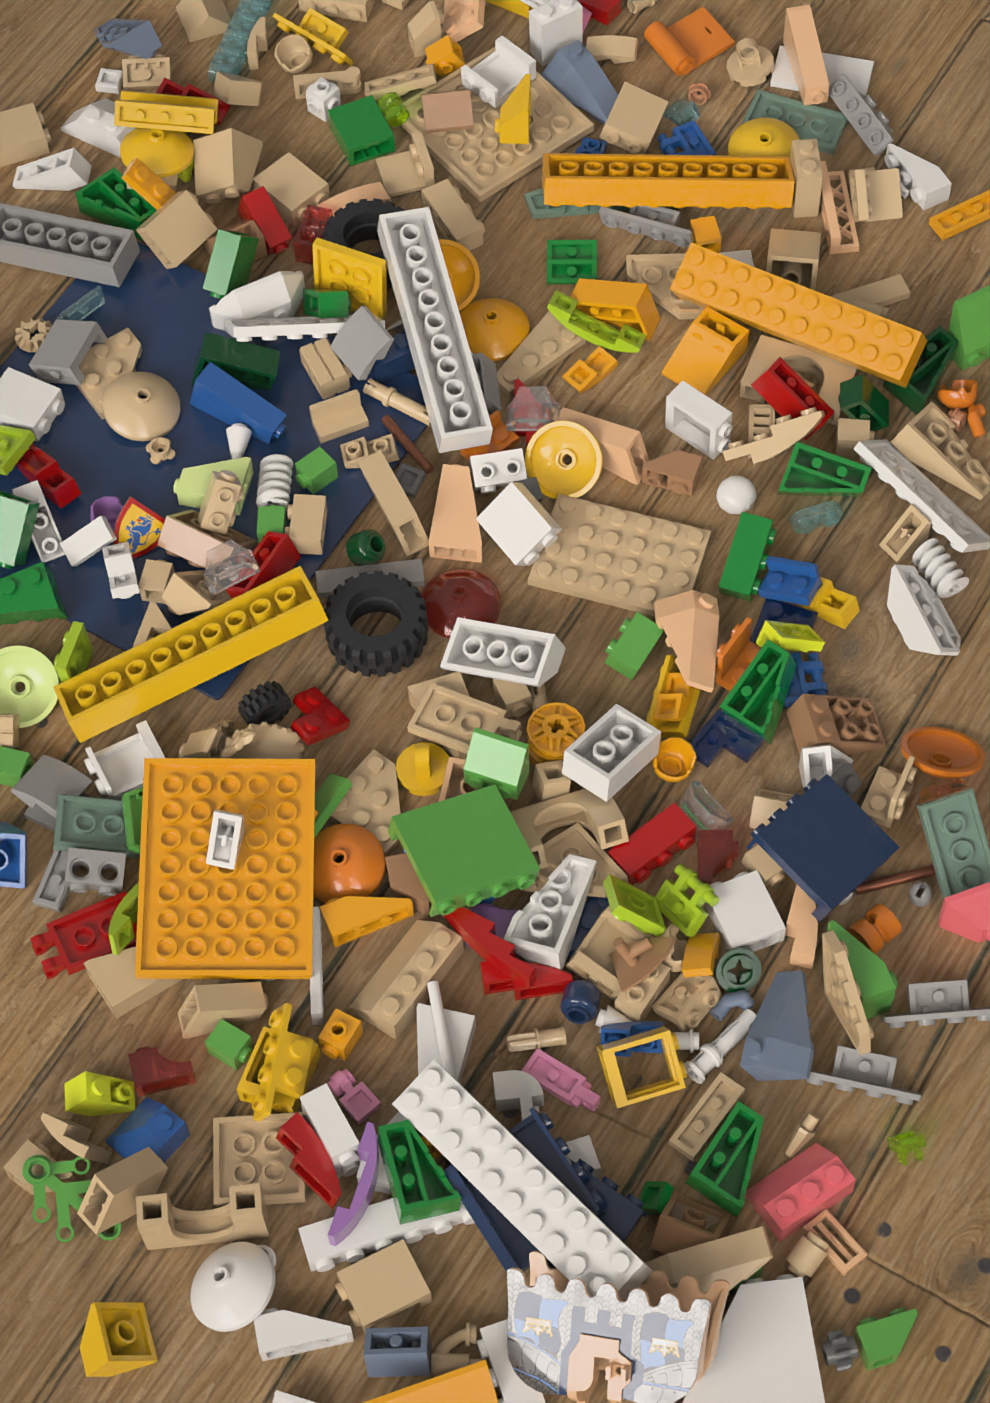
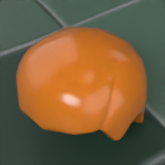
(960, 394)

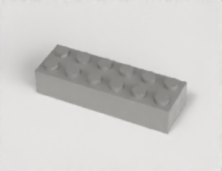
(66, 245)

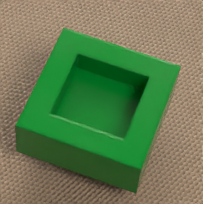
(655, 1196)

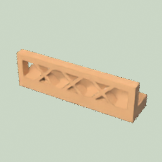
(830, 213)

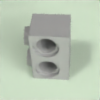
(95, 863)

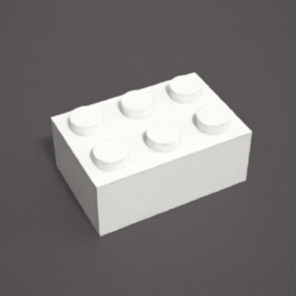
(611, 752)

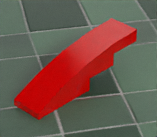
(482, 938)

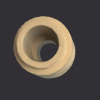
(807, 1254)

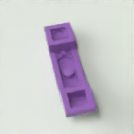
(347, 1219)

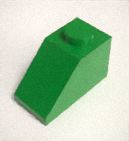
(326, 302)

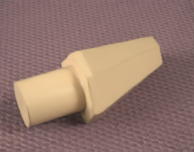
(802, 1135)

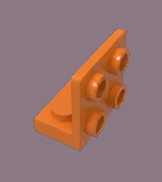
(735, 655)

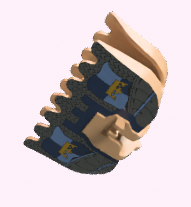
(656, 1336)

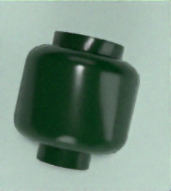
(365, 547)

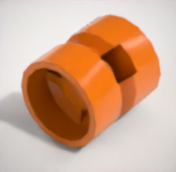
(876, 928)

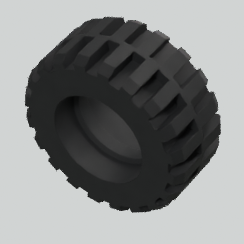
(357, 224)
(376, 594)

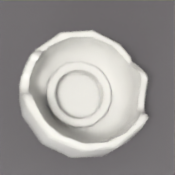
(736, 494)

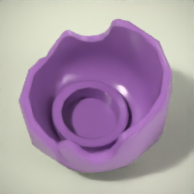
(108, 507)

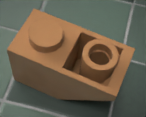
(674, 471)
(405, 882)

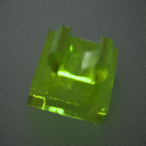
(905, 1143)

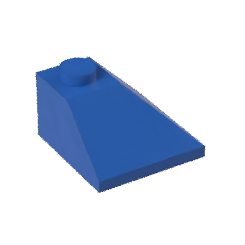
(13, 856)
(152, 1127)

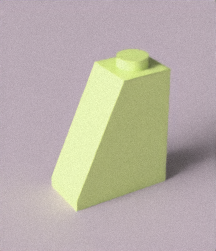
(195, 480)

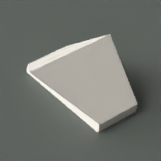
(819, 761)

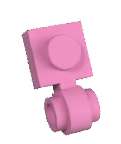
(356, 1100)

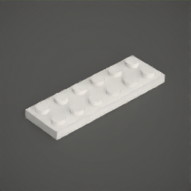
(291, 327)
(928, 498)

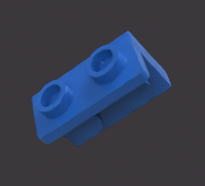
(790, 581)

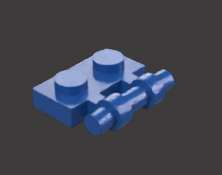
(687, 137)
(798, 684)

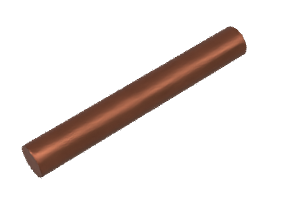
(407, 444)
(896, 879)

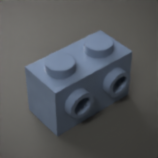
(398, 1351)

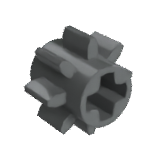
(839, 1350)

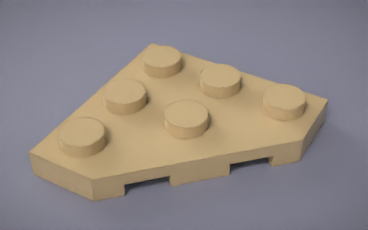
(658, 273)
(106, 363)
(371, 799)
(579, 843)
(844, 992)

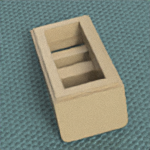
(760, 415)

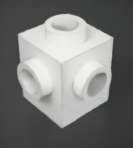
(322, 97)

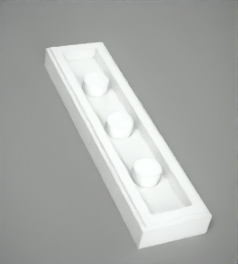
(316, 981)

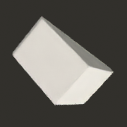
(225, 839)

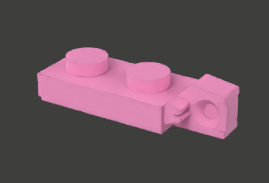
(561, 1081)

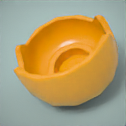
(674, 759)

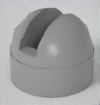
(925, 897)

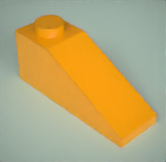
(358, 916)

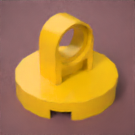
(422, 768)

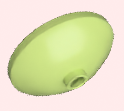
(39, 677)

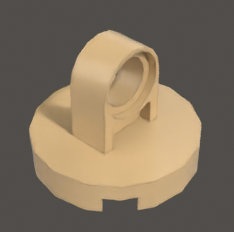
(750, 63)

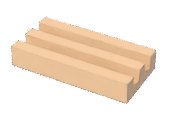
(860, 1253)

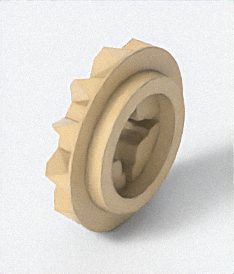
(23, 335)

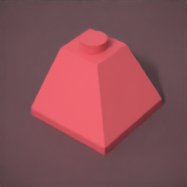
(968, 913)

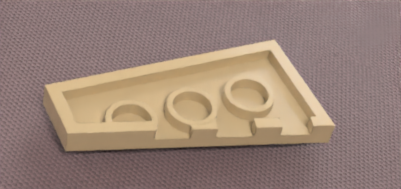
(538, 353)

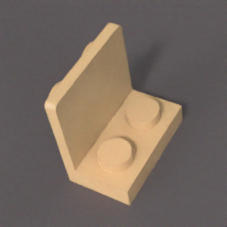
(407, 170)
(875, 195)
(888, 794)

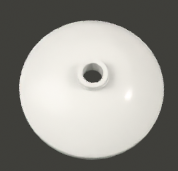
(241, 1294)

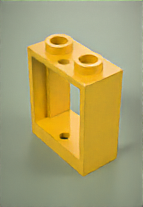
(613, 1078)
(248, 1088)

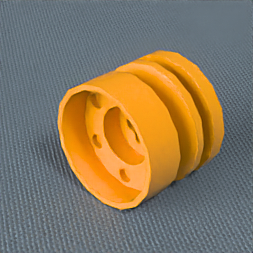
(552, 731)

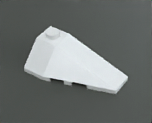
(550, 920)

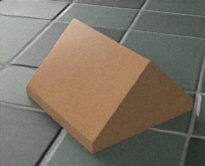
(447, 110)

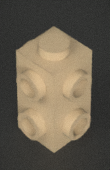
(219, 502)

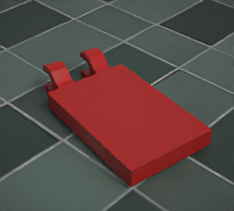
(79, 937)

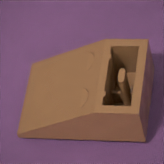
(835, 720)

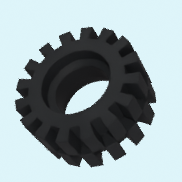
(265, 704)

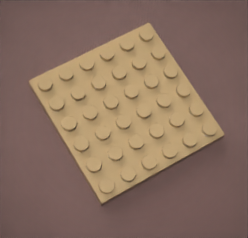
(476, 153)

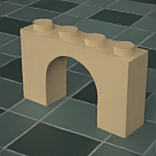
(824, 369)
(581, 806)
(171, 1227)

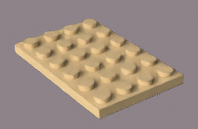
(618, 556)

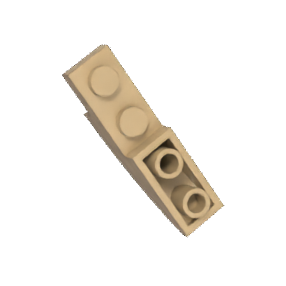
(784, 433)

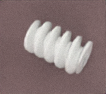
(275, 481)
(938, 569)

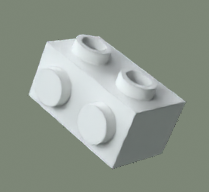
(497, 469)

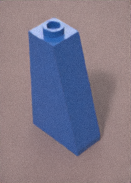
(235, 403)

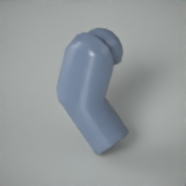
(728, 1001)

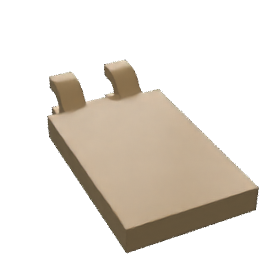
(452, 717)

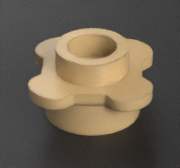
(160, 444)

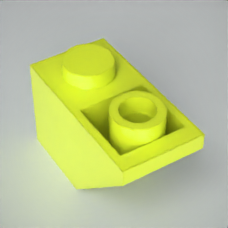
(98, 1095)

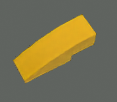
(834, 605)

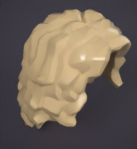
(263, 742)

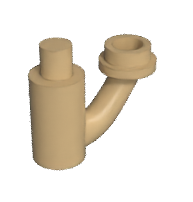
(445, 1362)

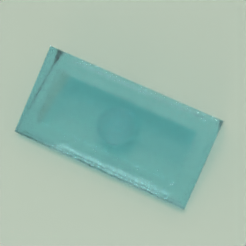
(84, 306)

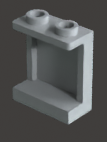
(64, 350)

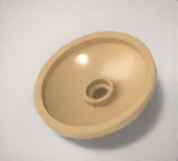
(138, 417)

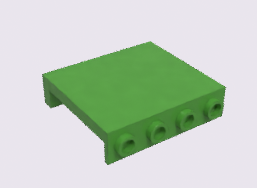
(465, 849)

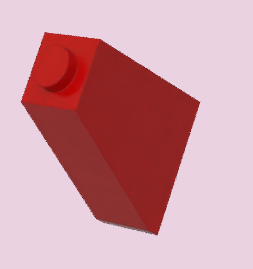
(260, 208)

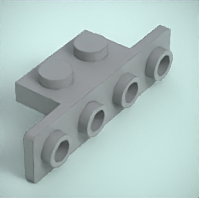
(862, 114)
(654, 222)
(937, 1001)
(866, 1071)

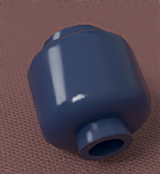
(580, 1001)

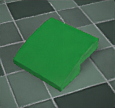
(570, 261)

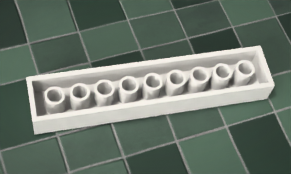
(434, 330)
(519, 1184)

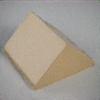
(203, 18)

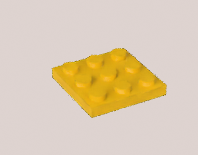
(351, 271)

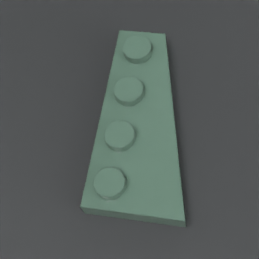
(537, 209)

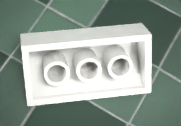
(503, 652)

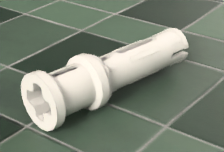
(712, 1054)

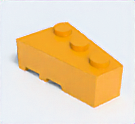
(618, 304)

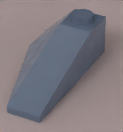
(129, 37)
(581, 81)
(780, 1036)

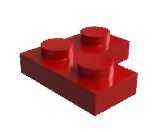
(320, 719)

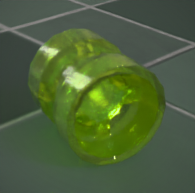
(394, 111)

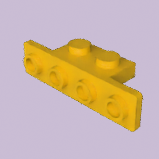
(321, 32)
(671, 728)
(284, 1063)

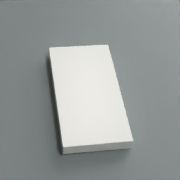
(856, 70)

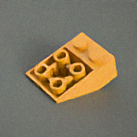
(707, 351)

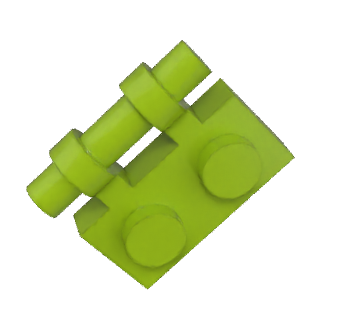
(679, 906)

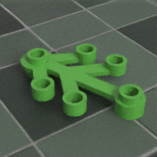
(65, 1192)

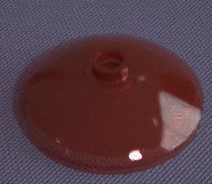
(479, 602)

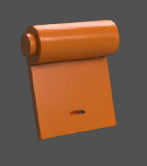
(688, 41)

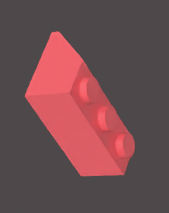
(800, 1190)

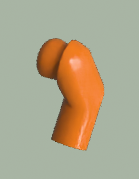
(974, 420)

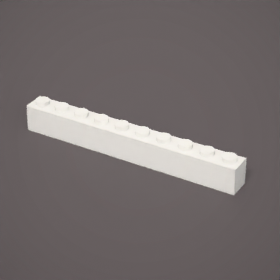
(382, 1228)

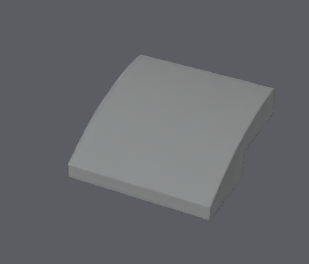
(362, 342)
(47, 780)

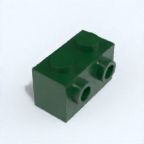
(864, 401)

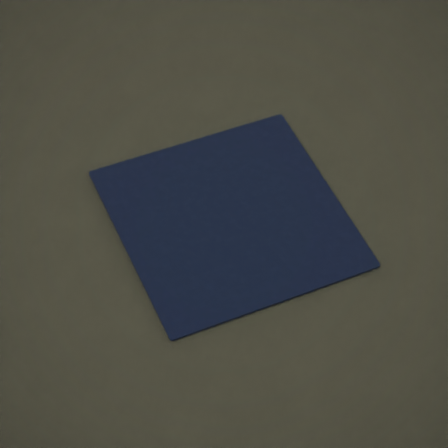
(169, 319)

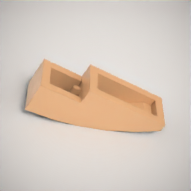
(368, 191)
(803, 928)

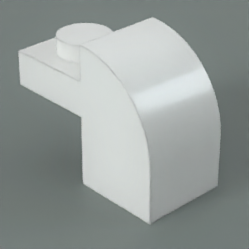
(121, 570)
(517, 1091)

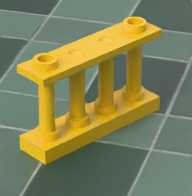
(166, 112)

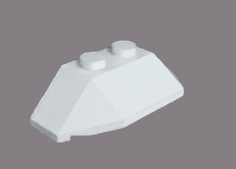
(96, 126)
(266, 298)
(920, 613)

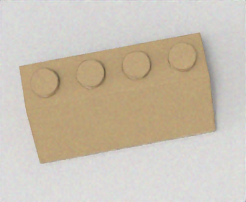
(401, 981)

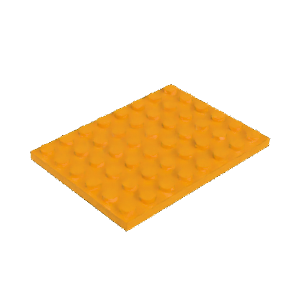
(218, 919)

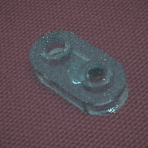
(815, 517)

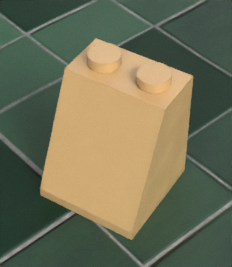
(225, 164)
(794, 256)

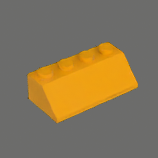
(462, 1385)

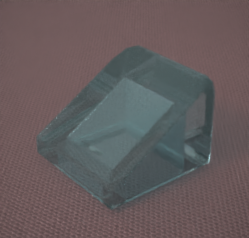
(682, 112)

